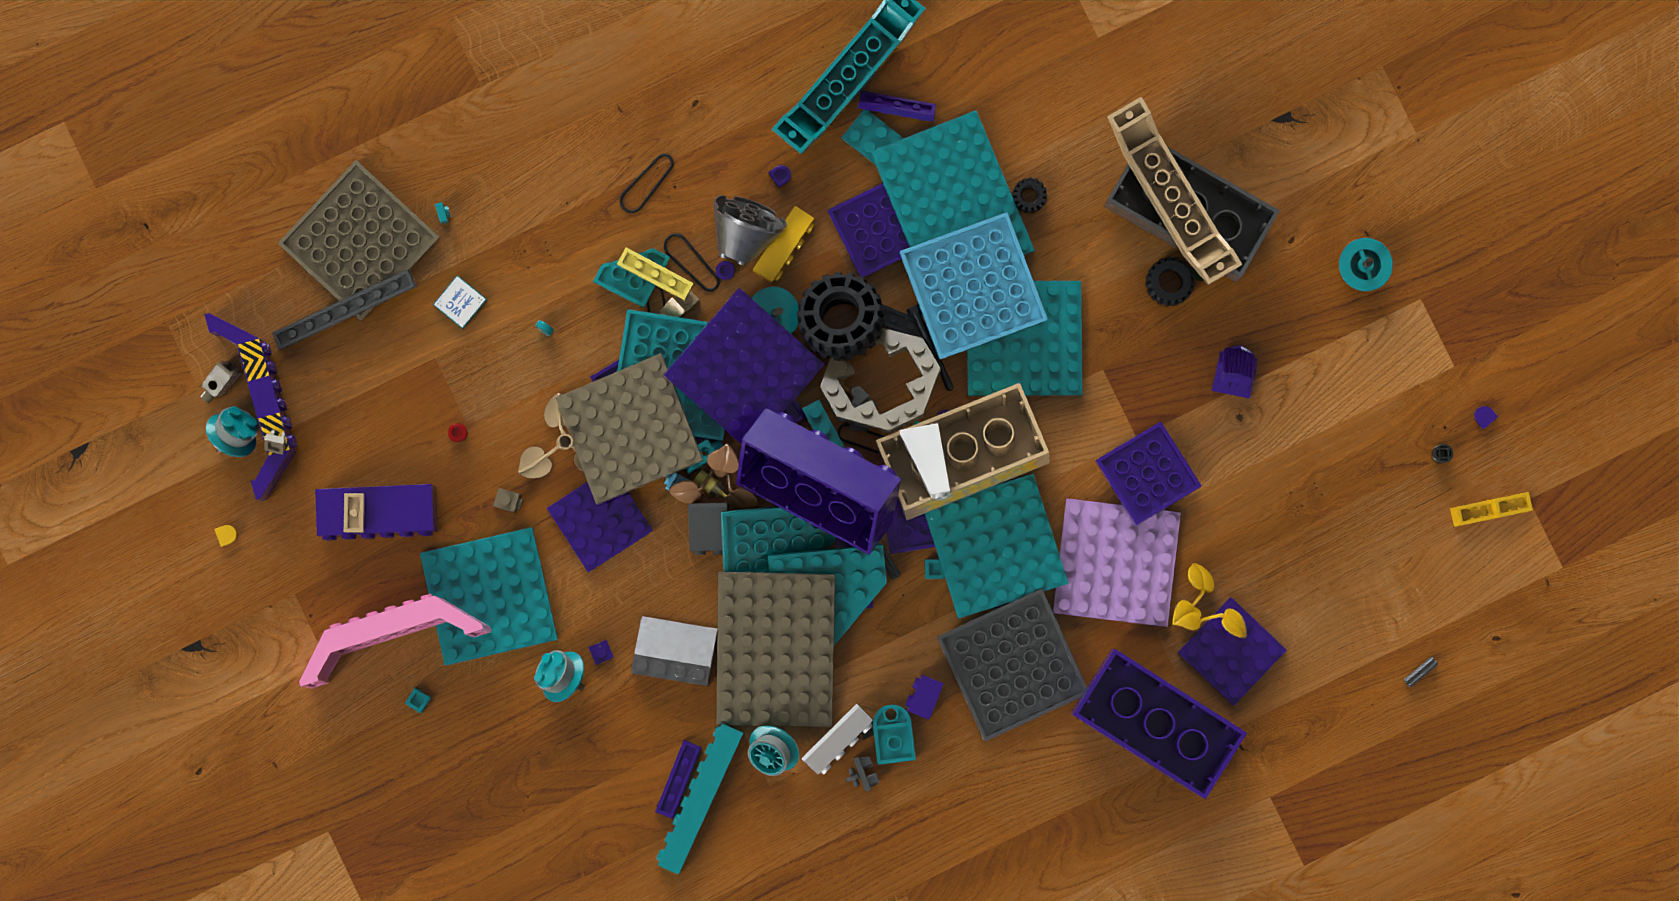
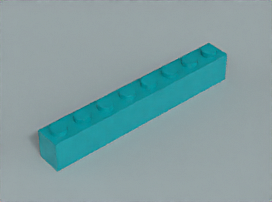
(701, 796)

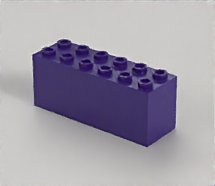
(387, 511)

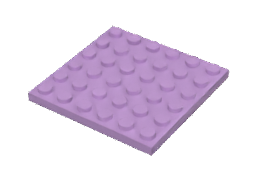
(1116, 566)

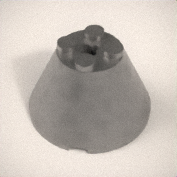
(744, 228)

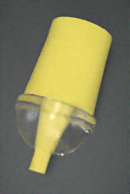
(713, 487)

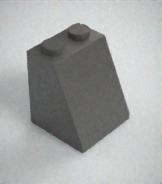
(705, 527)

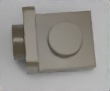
(508, 500)

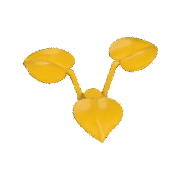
(1189, 616)

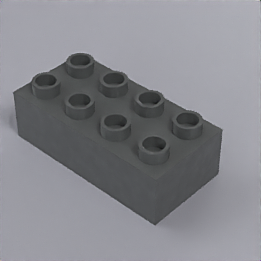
(1234, 212)

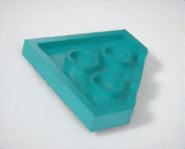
(625, 282)

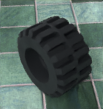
(1176, 266)

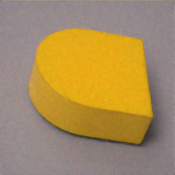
(226, 535)

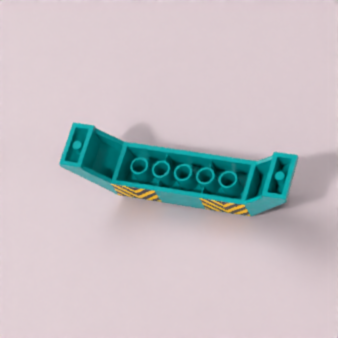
(849, 73)

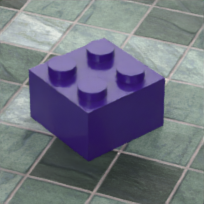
(924, 696)

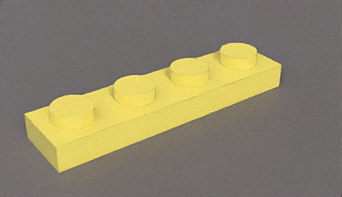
(655, 274)

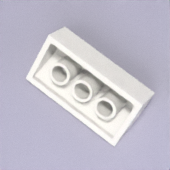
(837, 739)

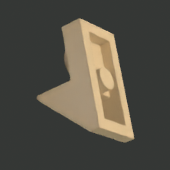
(678, 307)

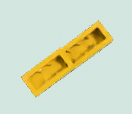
(1491, 509)

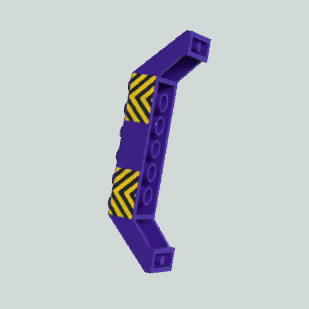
(266, 399)

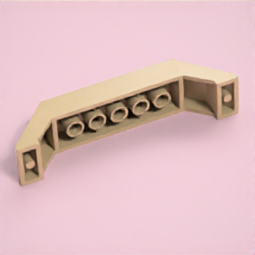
(1171, 192)

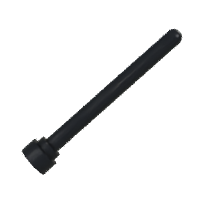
(916, 314)

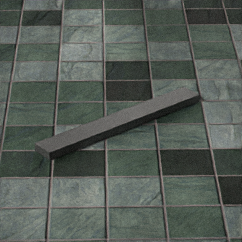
(344, 309)

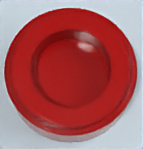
(457, 432)

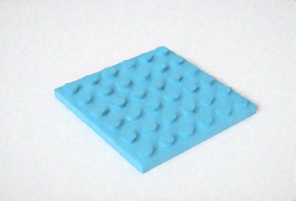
(973, 286)

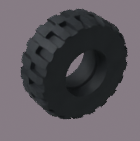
(831, 292)

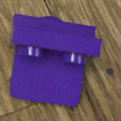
(1235, 371)

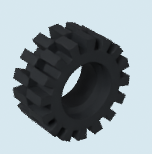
(1033, 184)

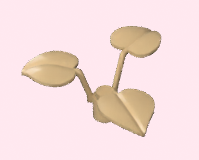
(534, 460)

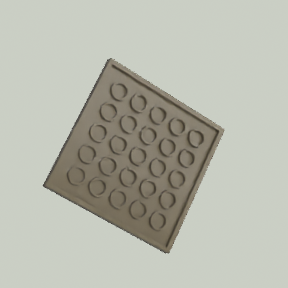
(357, 236)
(629, 429)

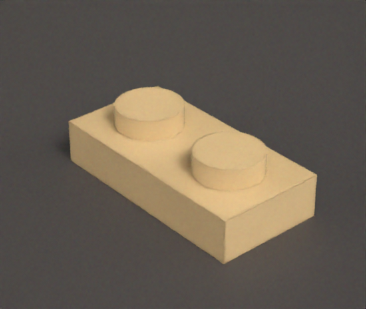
(354, 512)

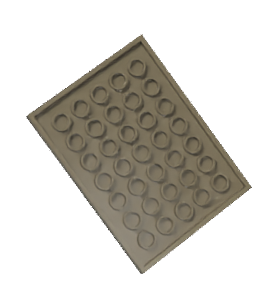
(775, 649)

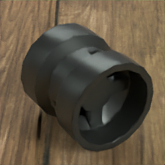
(1438, 453)

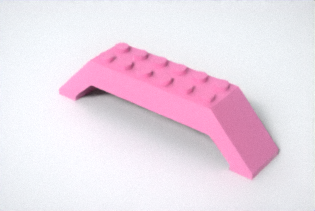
(383, 627)

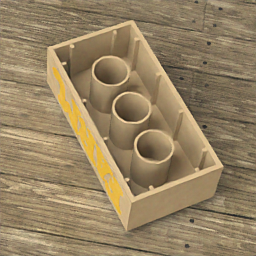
(980, 447)

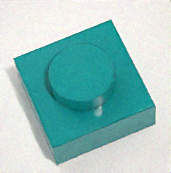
(443, 213)

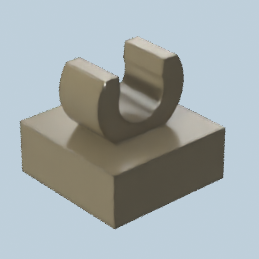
(274, 443)

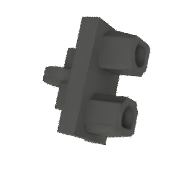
(867, 781)

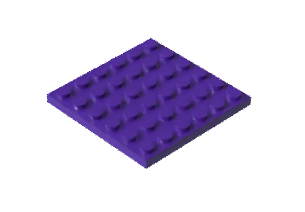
(743, 366)

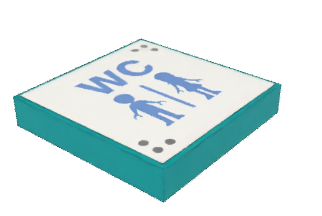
(460, 302)

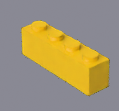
(782, 248)

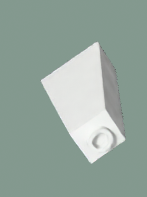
(927, 455)

